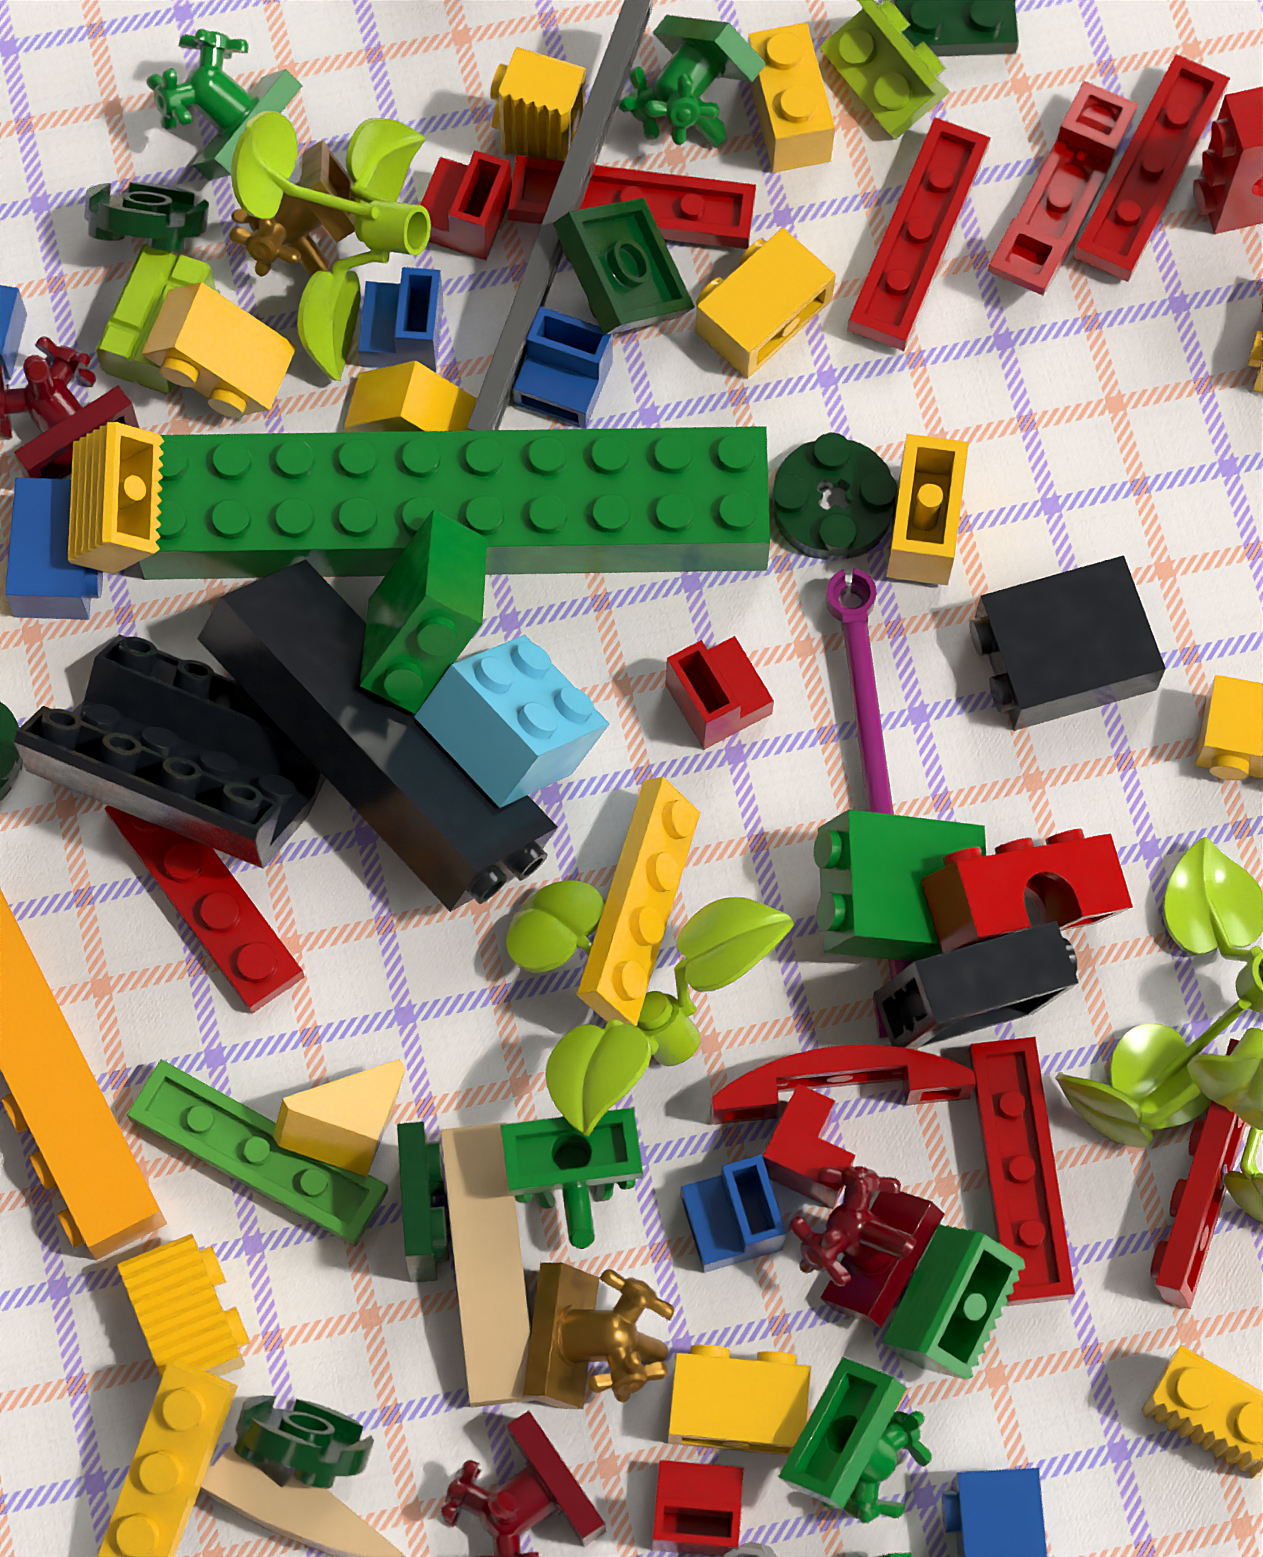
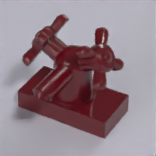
(57, 410)
(877, 1243)
(525, 1498)

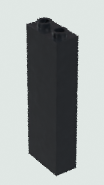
(302, 663)

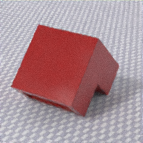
(468, 203)
(717, 690)
(800, 1152)
(697, 1508)

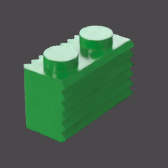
(953, 1301)

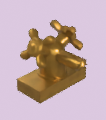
(298, 217)
(573, 1333)

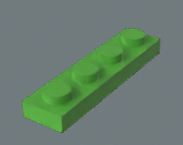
(244, 1148)

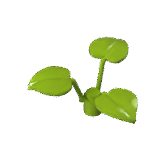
(378, 167)
(1204, 908)
(597, 1065)
(1227, 1080)

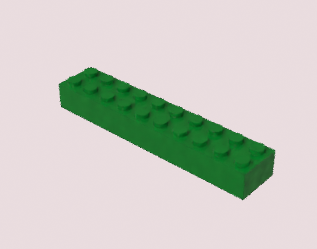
(537, 495)

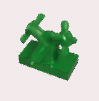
(700, 55)
(218, 97)
(556, 1156)
(855, 1443)

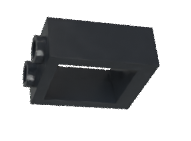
(977, 986)

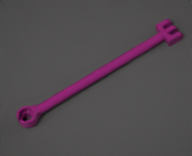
(866, 707)

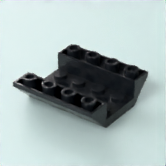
(176, 751)

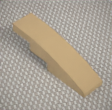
(487, 1265)
(294, 1511)

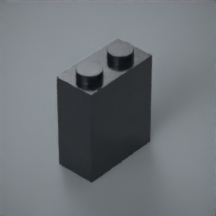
(1067, 643)

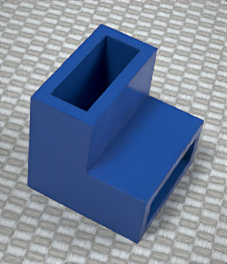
(402, 320)
(563, 367)
(734, 1215)

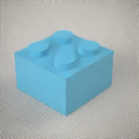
(512, 720)

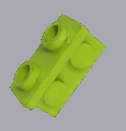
(885, 68)

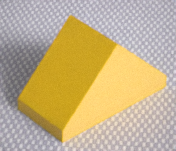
(407, 400)
(342, 1118)

